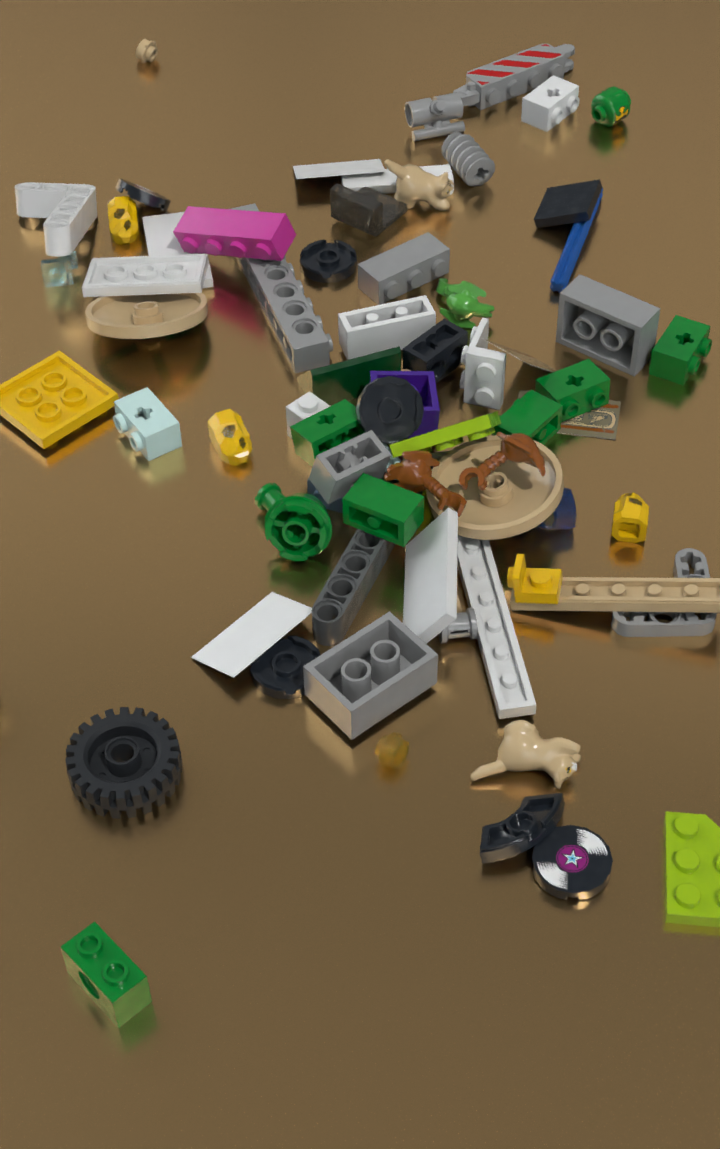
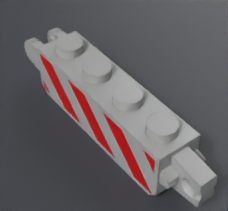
(515, 75)

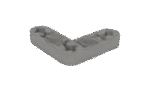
(683, 622)

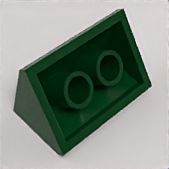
(348, 377)

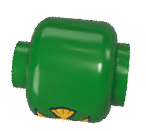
(610, 106)

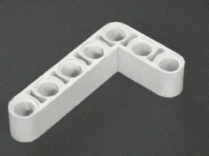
(68, 211)

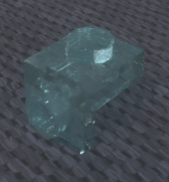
(59, 271)

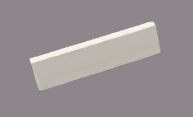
(386, 181)

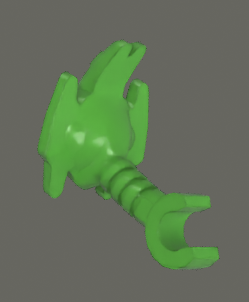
(463, 303)

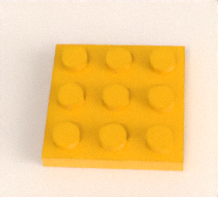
(53, 399)

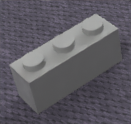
(403, 268)

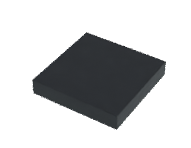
(568, 204)

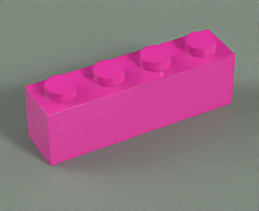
(235, 233)

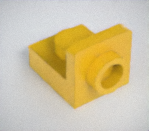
(534, 584)

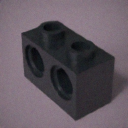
(436, 350)

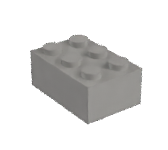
(607, 324)
(370, 675)

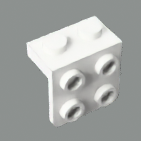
(484, 370)

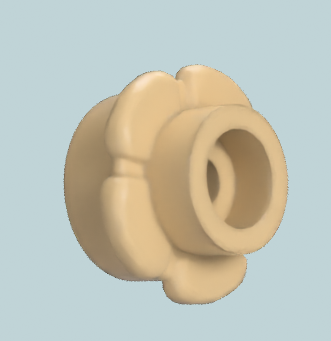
(146, 51)

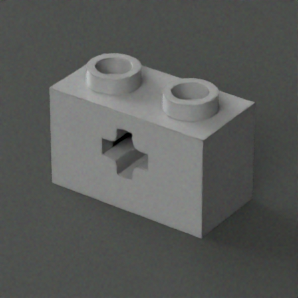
(342, 465)

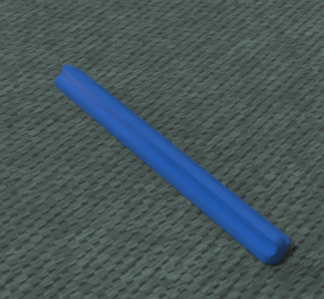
(571, 252)

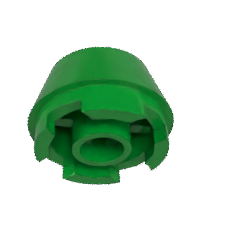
(298, 526)

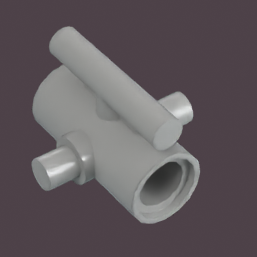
(435, 116)

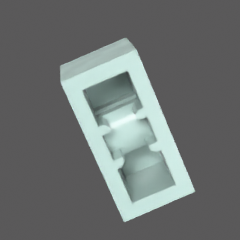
(147, 424)

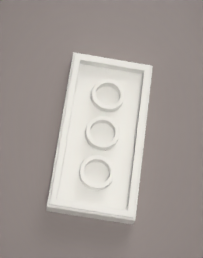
(162, 241)
(145, 275)
(432, 577)

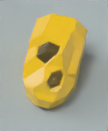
(123, 220)
(230, 437)
(630, 518)

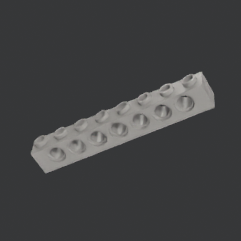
(288, 310)

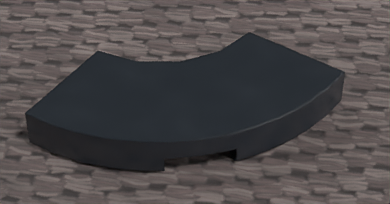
(523, 828)

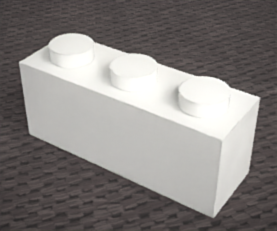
(384, 326)

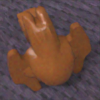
(515, 448)
(416, 475)

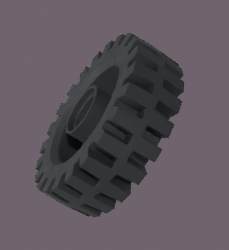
(124, 762)

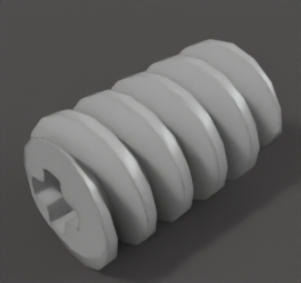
(468, 159)

